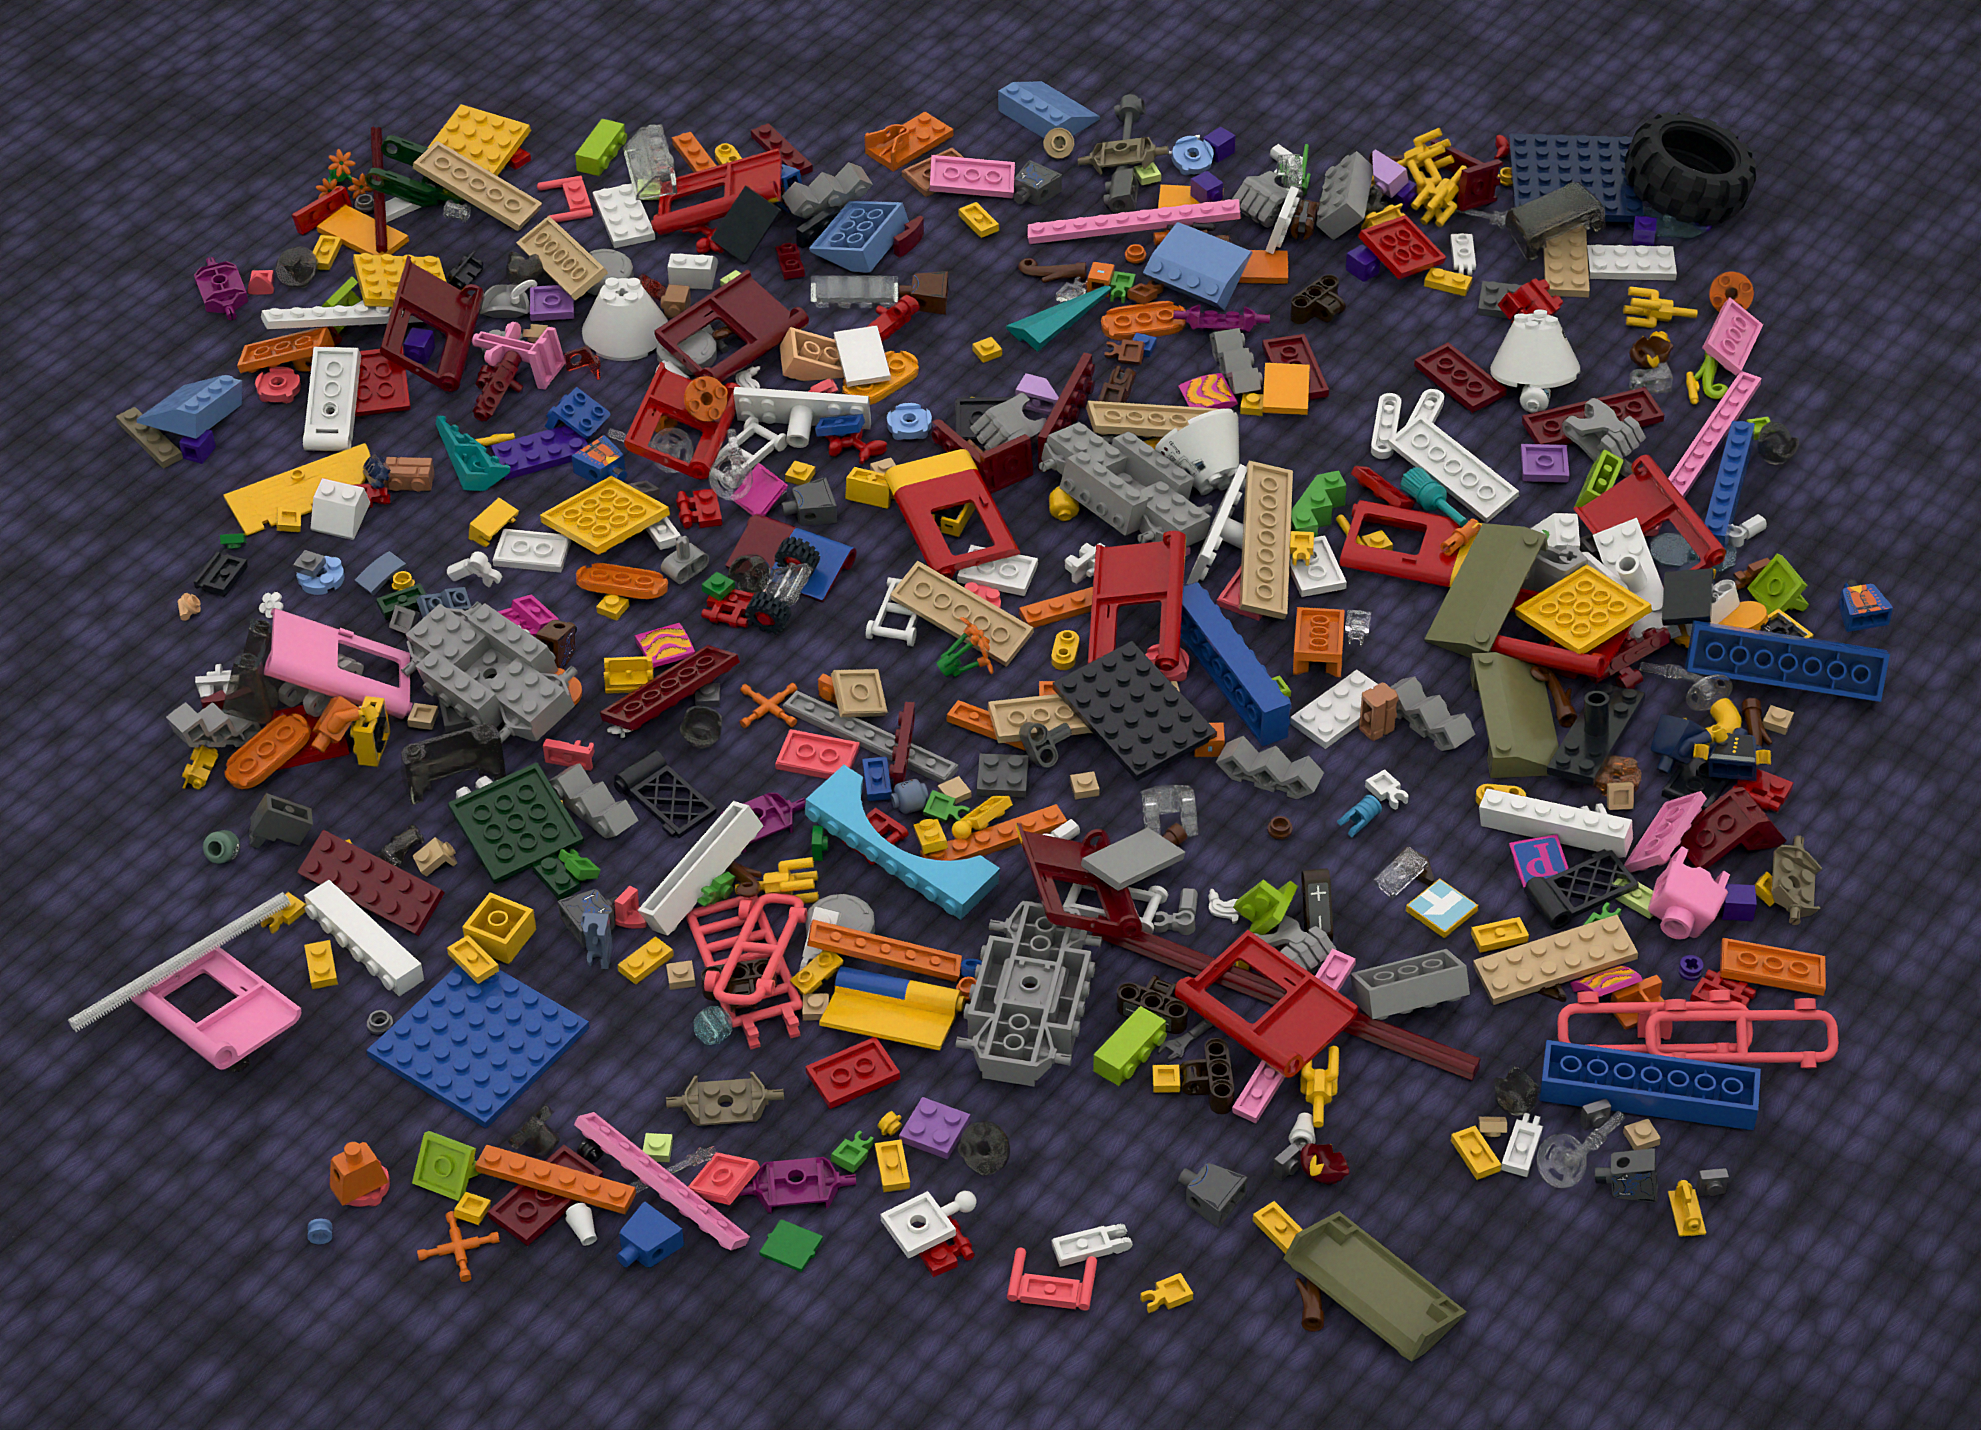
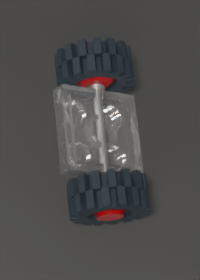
(771, 607)

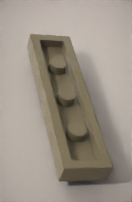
(149, 438)

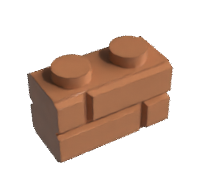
(410, 474)
(1378, 711)

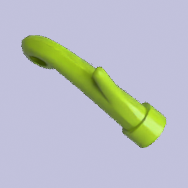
(1708, 372)

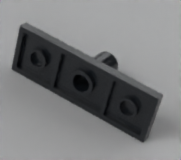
(1596, 733)

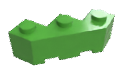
(1316, 503)

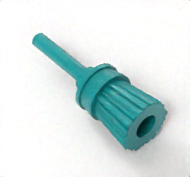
(1429, 493)

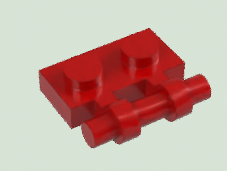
(706, 507)
(734, 602)
(1768, 790)
(1738, 990)
(943, 1257)

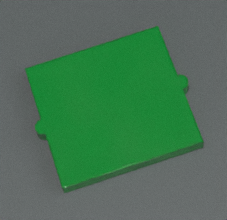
(791, 1245)

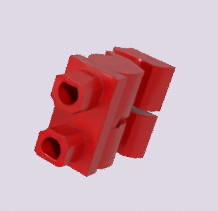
(1532, 297)

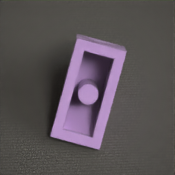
(1388, 174)
(1039, 392)

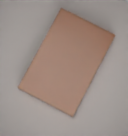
(919, 174)

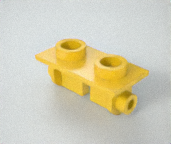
(1389, 213)
(195, 773)
(813, 973)
(1686, 1210)

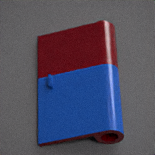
(765, 536)

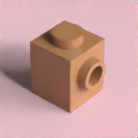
(675, 300)

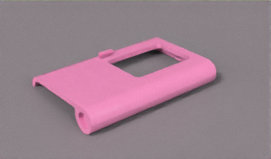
(308, 657)
(235, 1028)

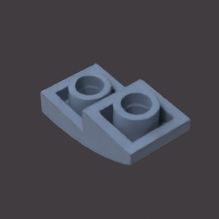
(380, 572)
(450, 598)

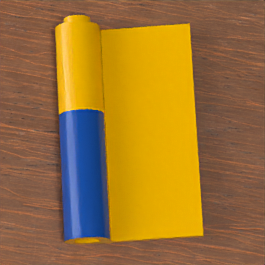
(892, 1008)

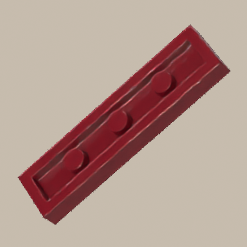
(770, 139)
(904, 738)

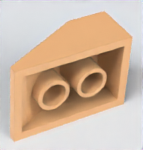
(809, 356)

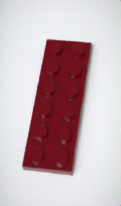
(1070, 401)
(1546, 425)
(669, 687)
(372, 882)

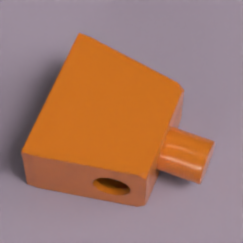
(355, 1172)

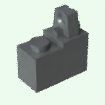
(279, 820)

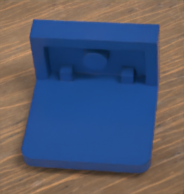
(579, 413)

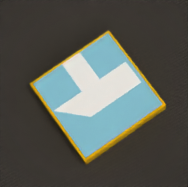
(1441, 908)

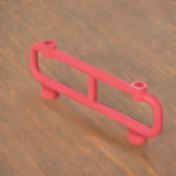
(750, 912)
(1589, 1003)
(1804, 1010)

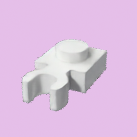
(1386, 786)

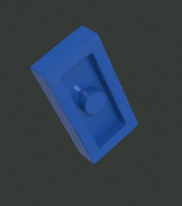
(840, 425)
(877, 778)

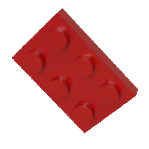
(852, 1072)

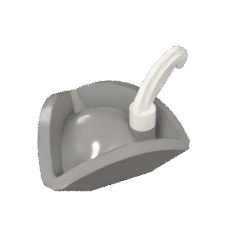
(507, 300)

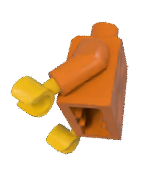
(337, 719)

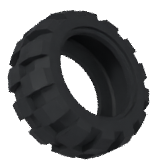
(1662, 175)

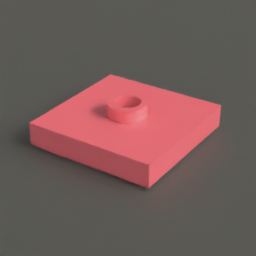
(724, 1178)

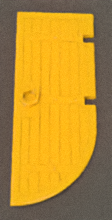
(294, 489)

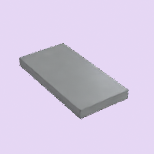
(1132, 858)

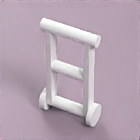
(750, 427)
(874, 627)
(1155, 896)

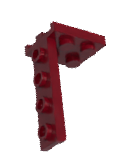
(1476, 182)
(997, 466)

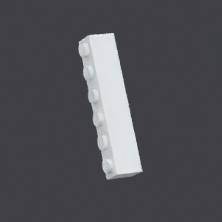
(1543, 818)
(699, 867)
(363, 938)

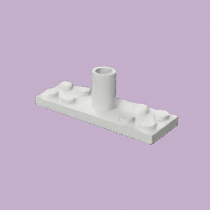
(797, 409)
(1222, 527)
(1629, 558)

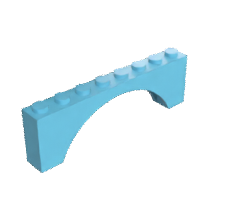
(950, 884)

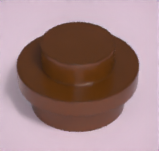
(1280, 827)

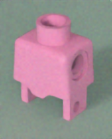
(1687, 898)

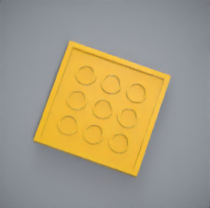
(483, 137)
(381, 275)
(604, 515)
(1583, 610)

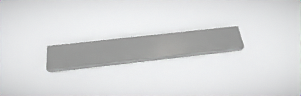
(869, 736)

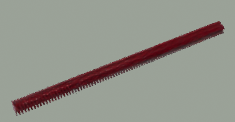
(379, 197)

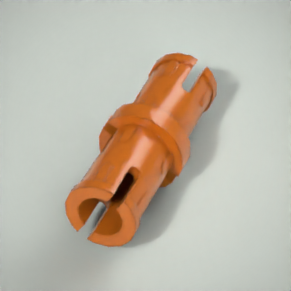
(1460, 537)

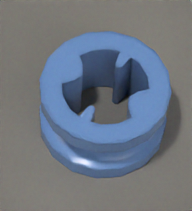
(320, 1231)

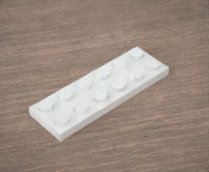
(1453, 468)

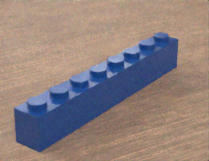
(1730, 480)

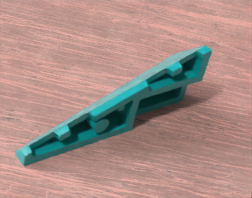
(1045, 325)
(469, 458)

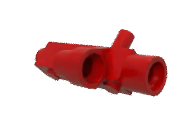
(895, 317)

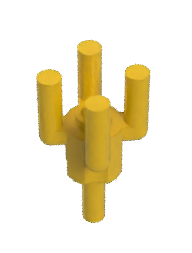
(1422, 152)
(1422, 181)
(1440, 198)
(1654, 308)
(785, 882)
(1320, 1085)

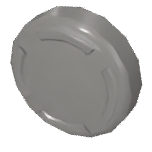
(616, 265)
(700, 348)
(854, 912)

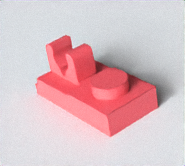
(568, 754)

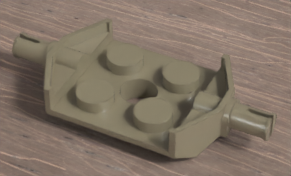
(1123, 152)
(1794, 880)
(704, 1099)

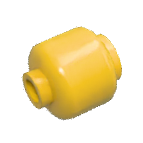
(1062, 505)

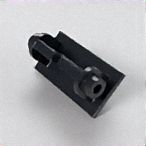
(467, 265)

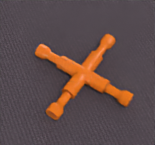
(768, 705)
(458, 1246)

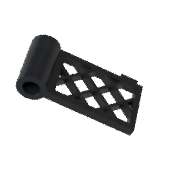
(643, 776)
(1552, 900)

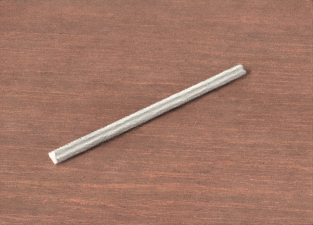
(185, 957)

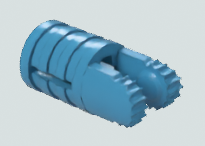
(1361, 814)

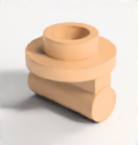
(188, 605)

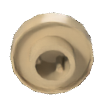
(1058, 143)
(534, 332)

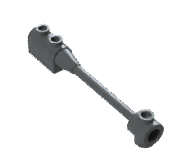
(1123, 187)

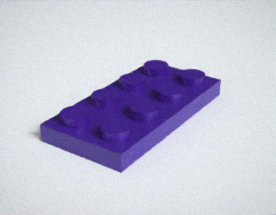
(539, 450)

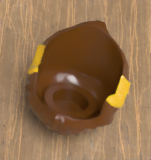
(1650, 352)

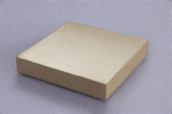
(859, 693)

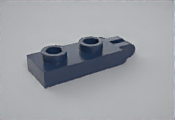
(376, 471)

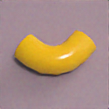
(1725, 715)

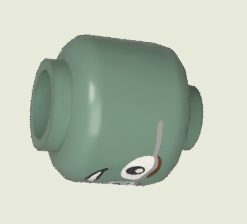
(221, 846)

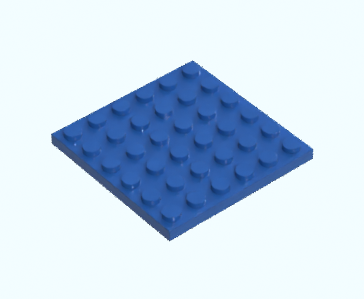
(478, 1042)

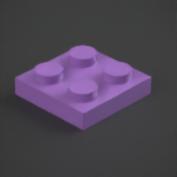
(550, 303)
(1544, 463)
(934, 1128)

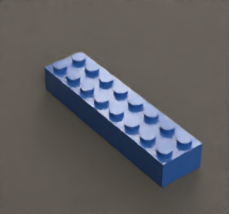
(1787, 660)
(1233, 667)
(1651, 1084)

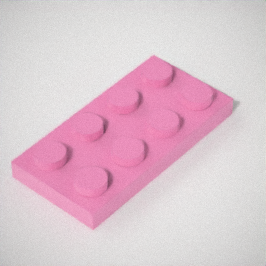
(972, 176)
(1732, 336)
(1665, 832)

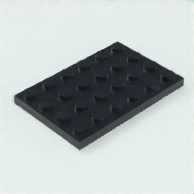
(1134, 710)

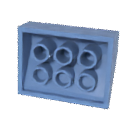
(1043, 108)
(861, 234)
(1198, 265)
(195, 406)

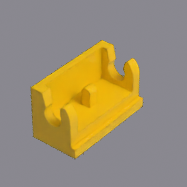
(868, 488)
(491, 521)
(627, 673)

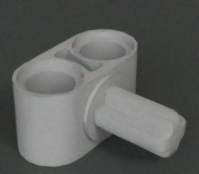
(685, 561)

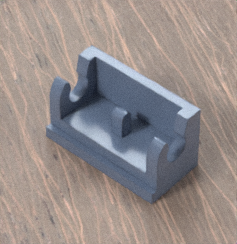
(598, 938)

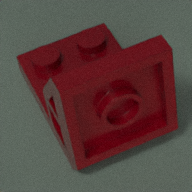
(1727, 823)

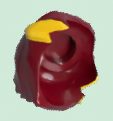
(1323, 1164)

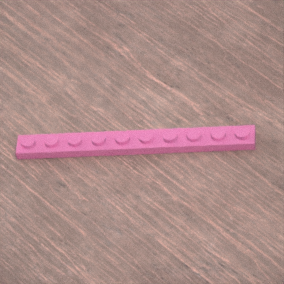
(1133, 221)
(1714, 432)

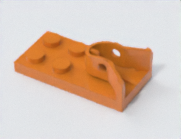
(906, 140)
(291, 347)
(1318, 639)

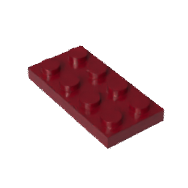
(1297, 350)
(1460, 377)
(530, 1211)

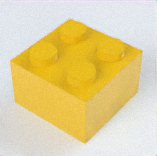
(500, 927)

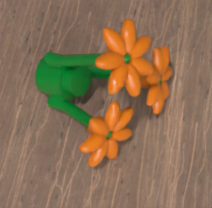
(339, 172)
(949, 661)

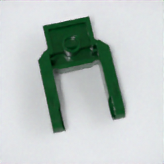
(419, 193)

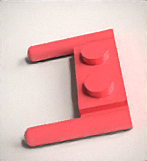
(575, 197)
(1051, 1290)

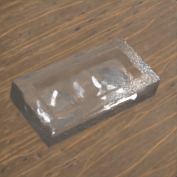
(1400, 872)

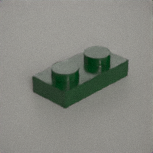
(405, 598)
(556, 877)

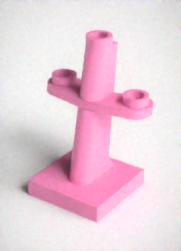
(543, 356)

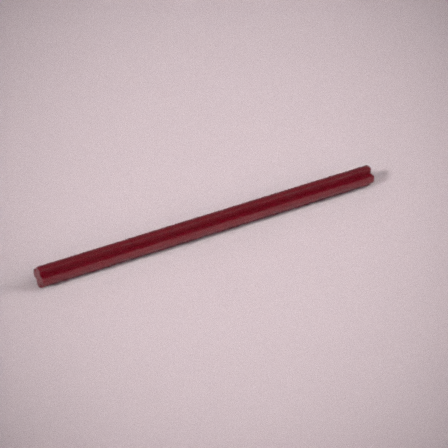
(1265, 990)

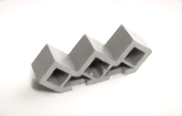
(827, 191)
(1235, 361)
(1430, 715)
(211, 727)
(1269, 768)
(592, 802)

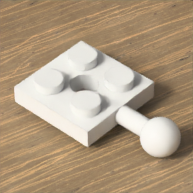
(927, 1211)

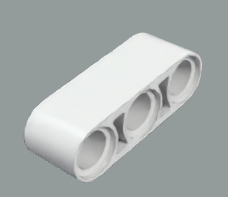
(1724, 602)

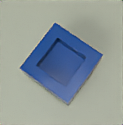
(1150, 343)

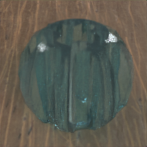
(713, 1025)

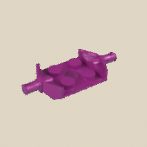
(223, 296)
(1221, 322)
(775, 813)
(818, 1183)

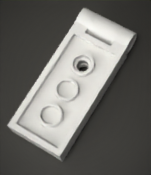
(334, 390)

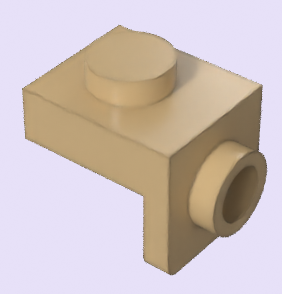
(434, 855)

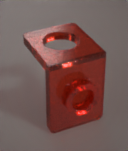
(652, 286)
(587, 358)

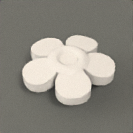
(271, 602)
(616, 730)

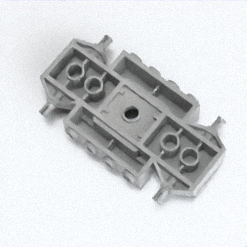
(1126, 483)
(462, 648)
(1020, 1028)

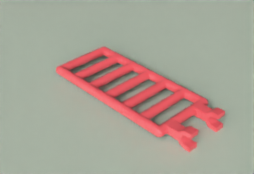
(746, 1020)

